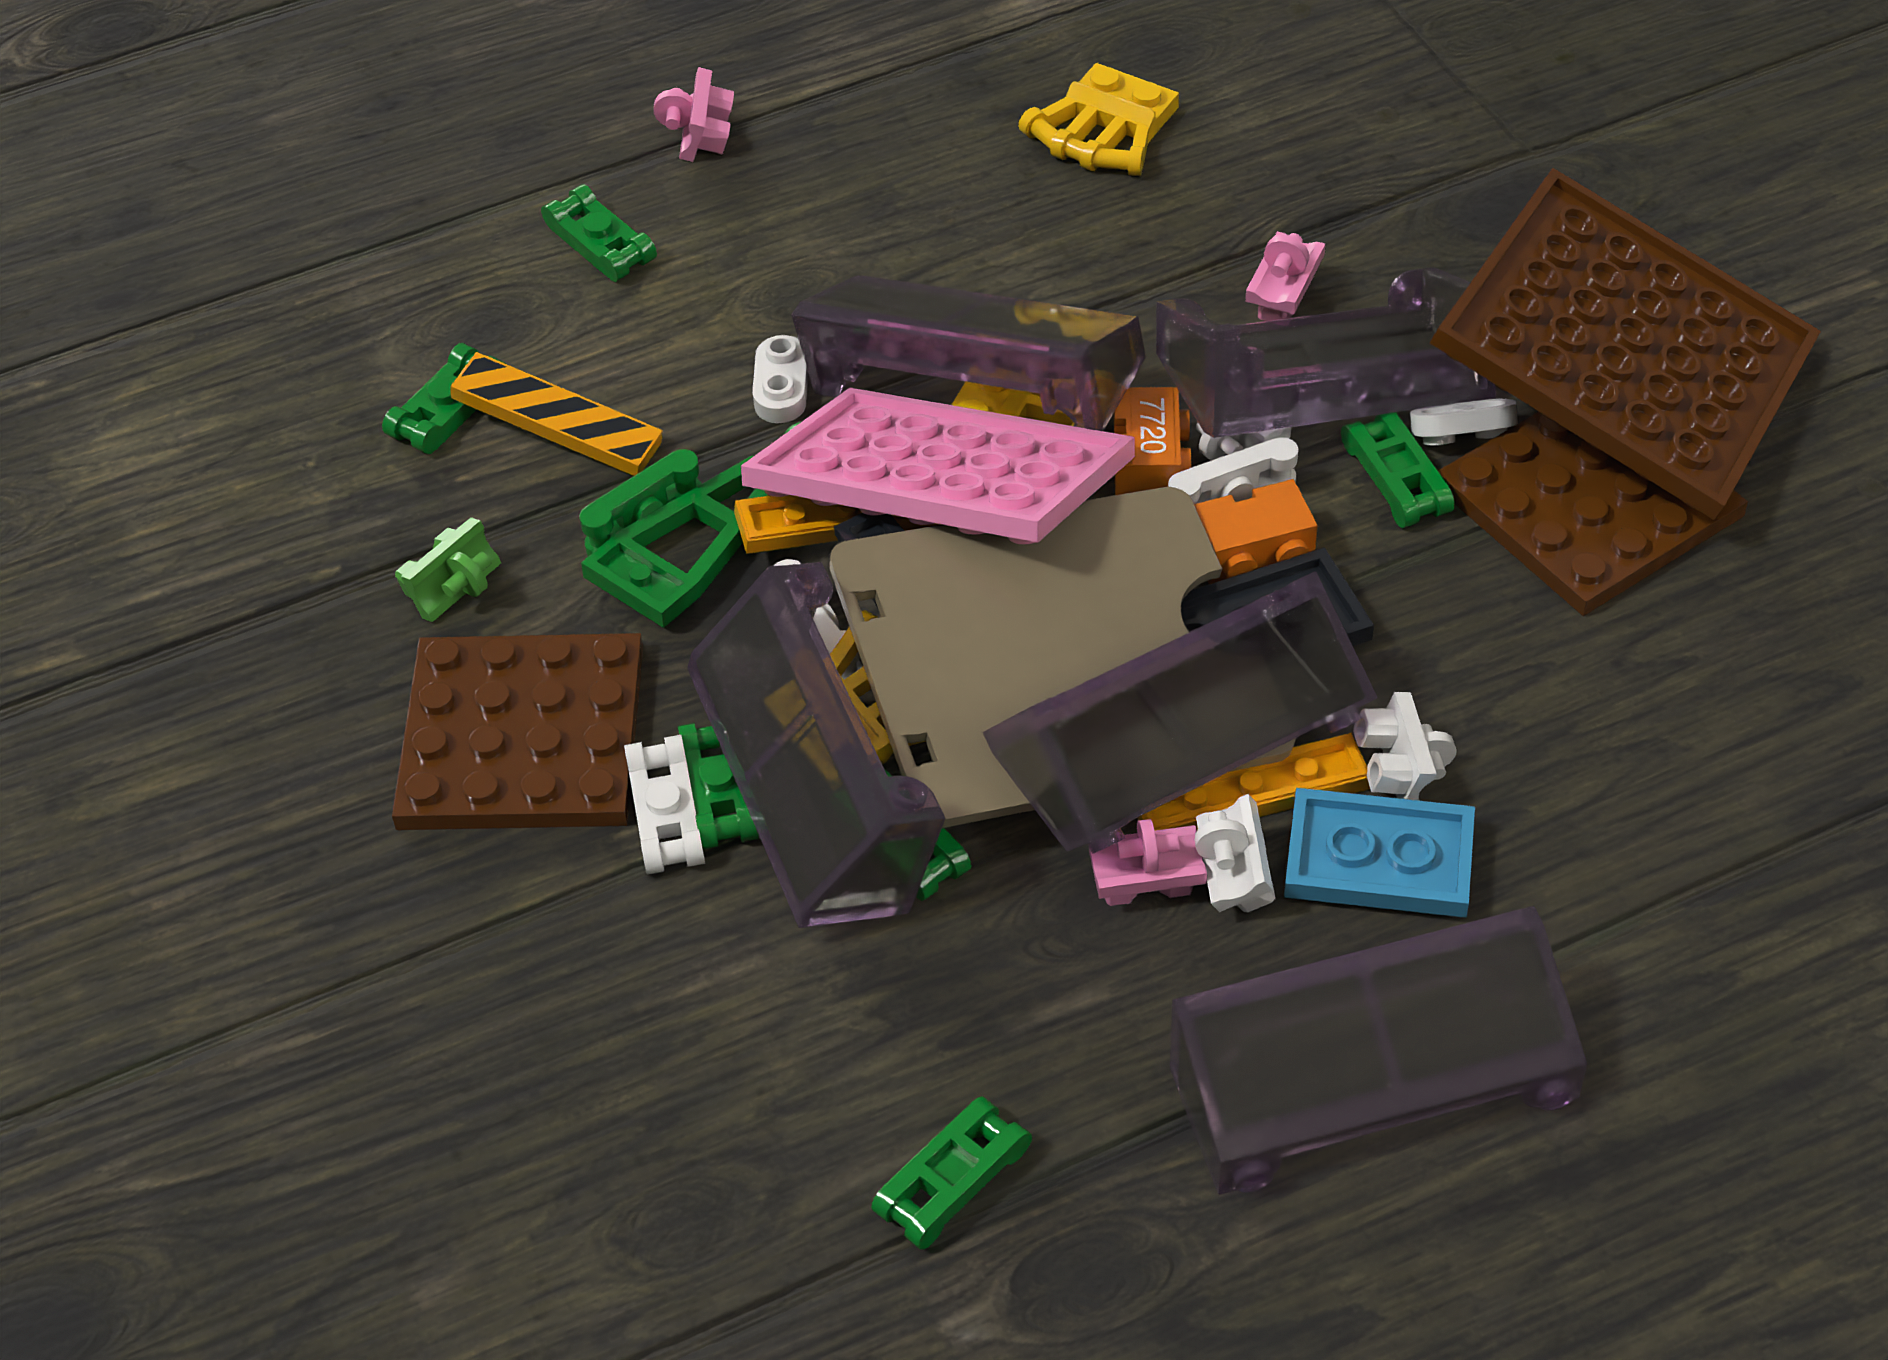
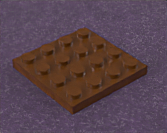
(1576, 511)
(519, 732)

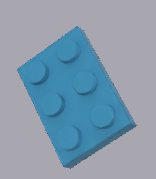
(1380, 852)

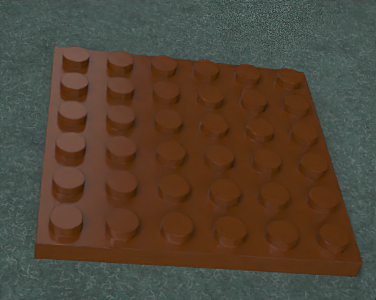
(1628, 342)

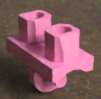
(700, 114)
(1284, 275)
(1149, 863)

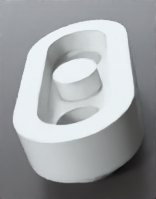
(780, 379)
(1484, 417)

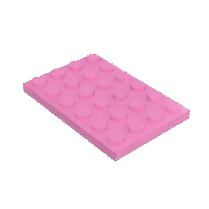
(940, 464)

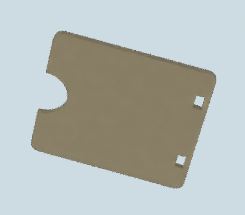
(1001, 625)

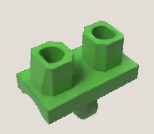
(449, 570)

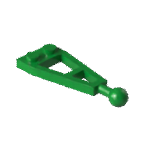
(650, 582)

